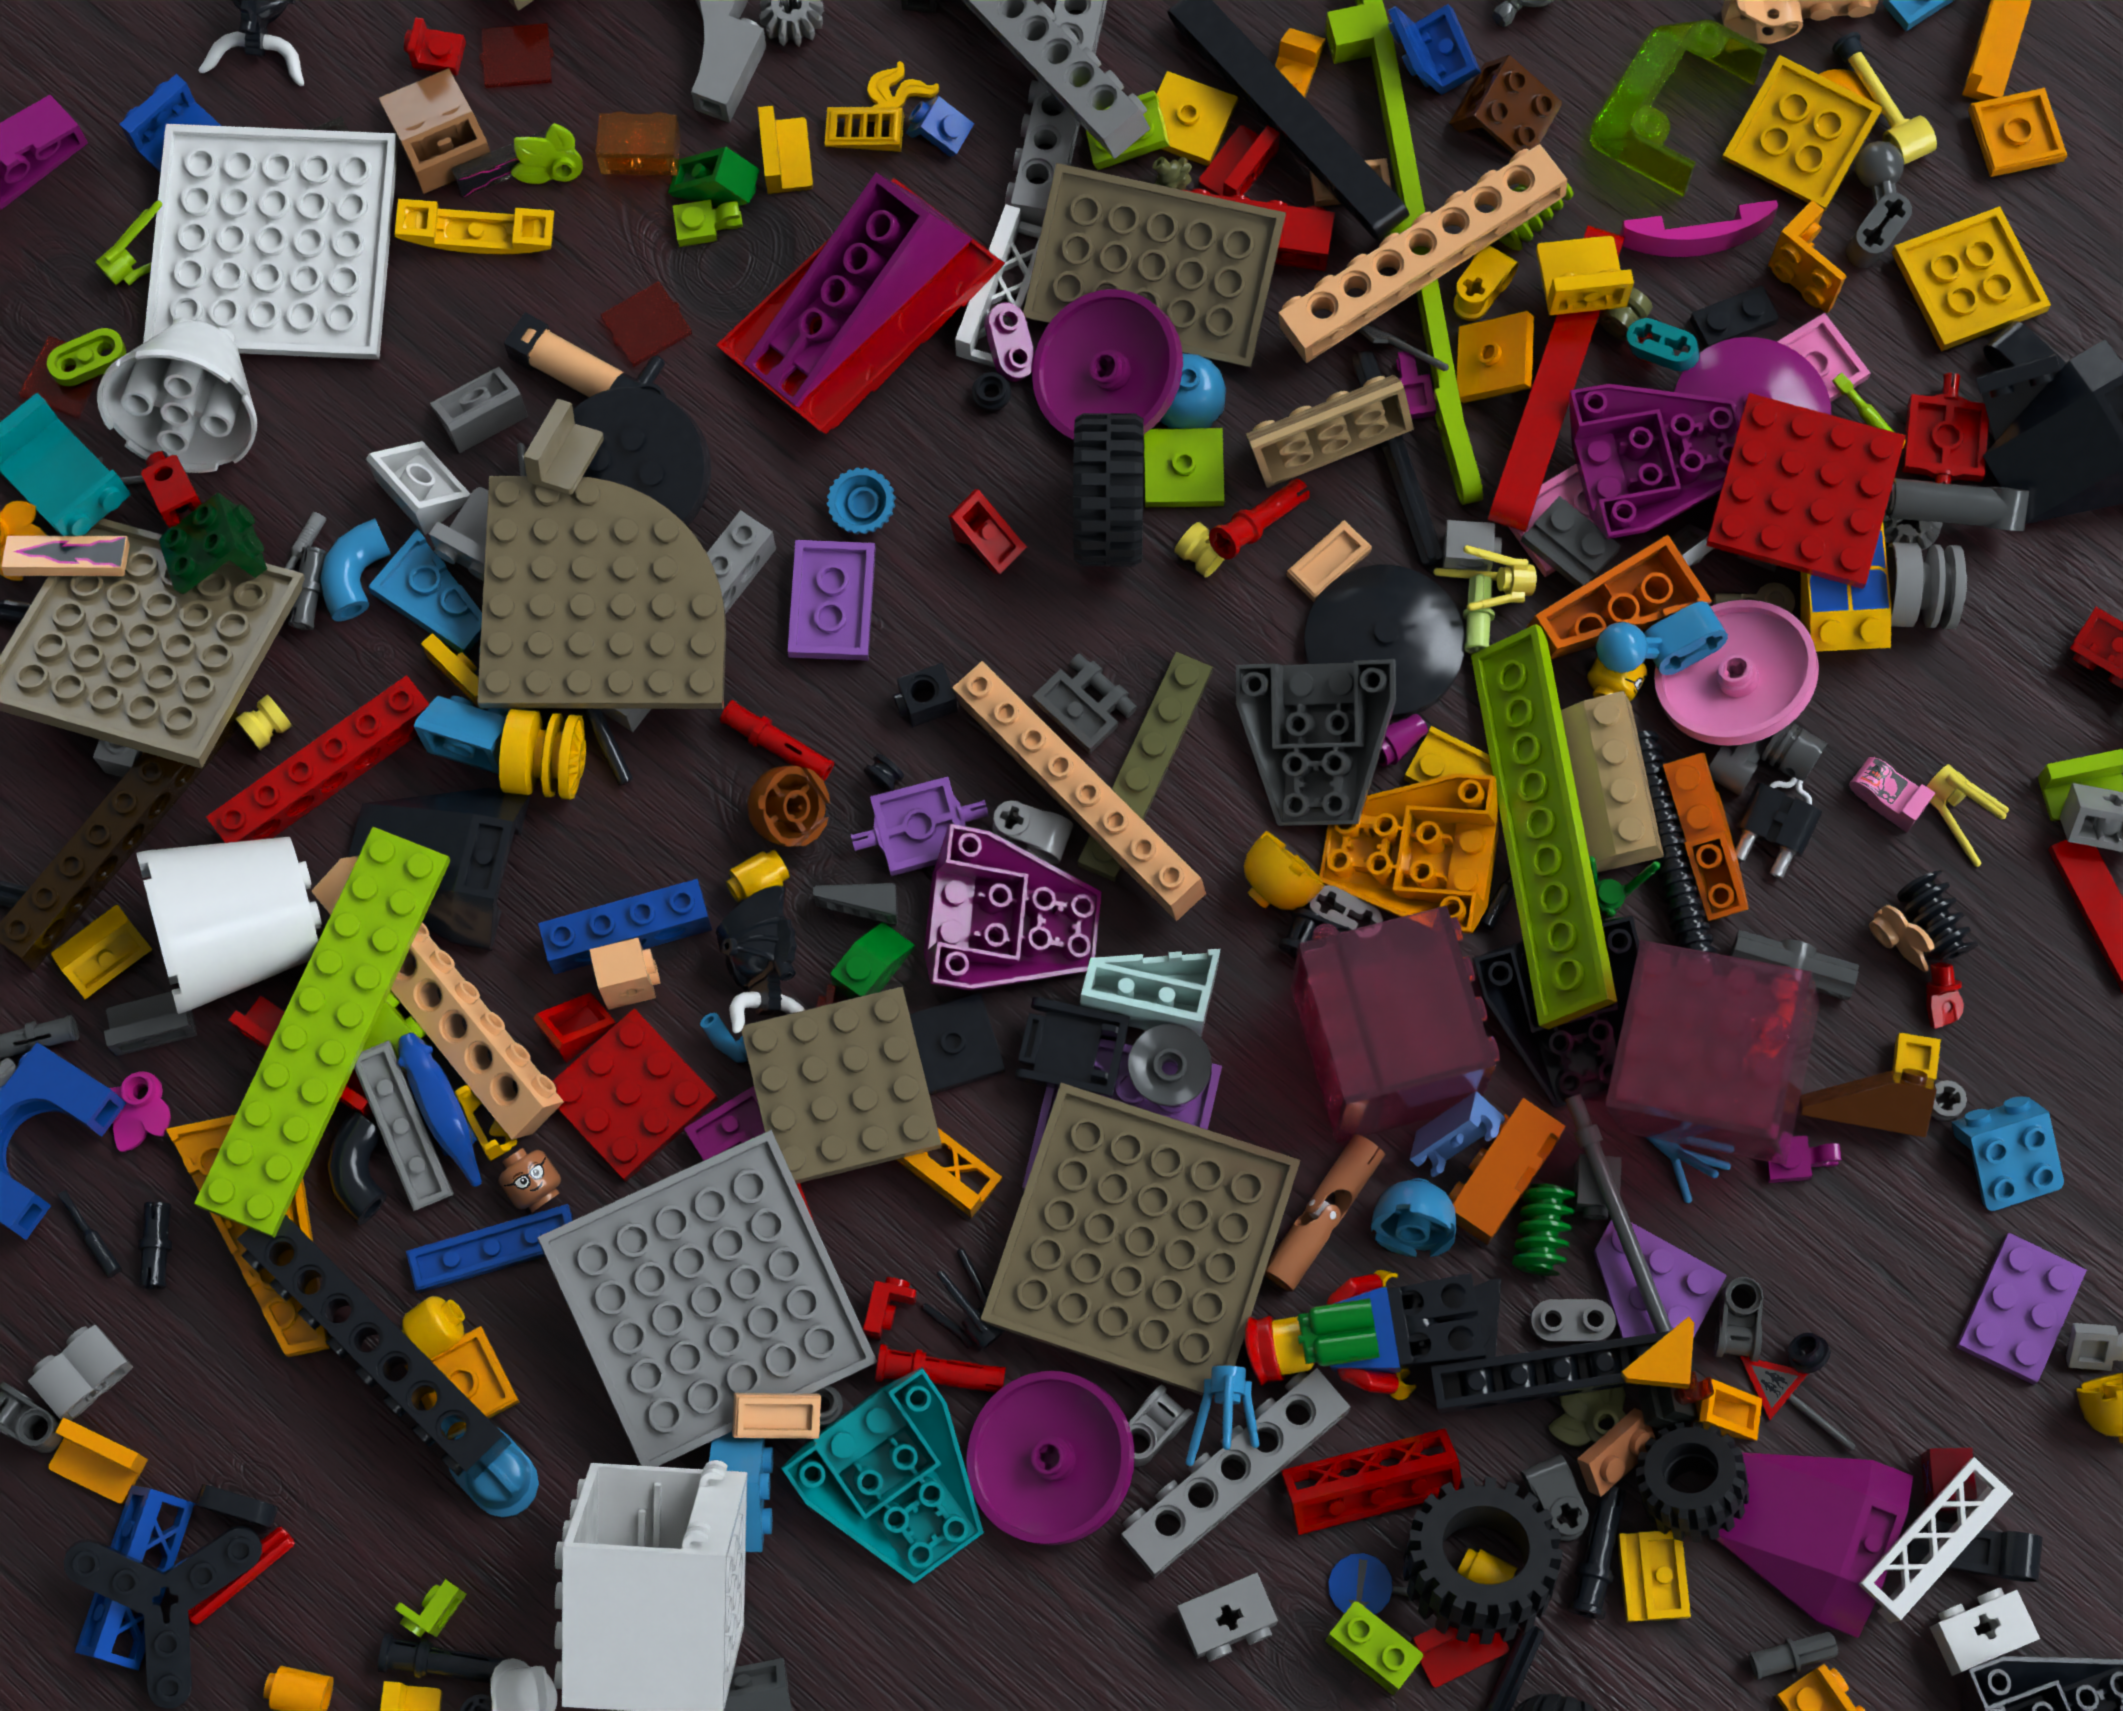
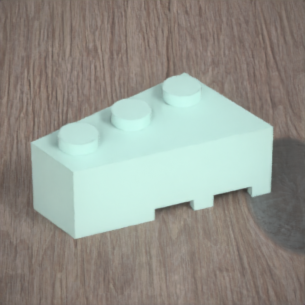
(1153, 988)

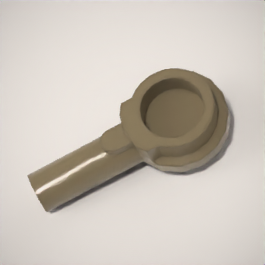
(1771, 593)

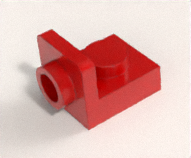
(433, 48)
(880, 1312)

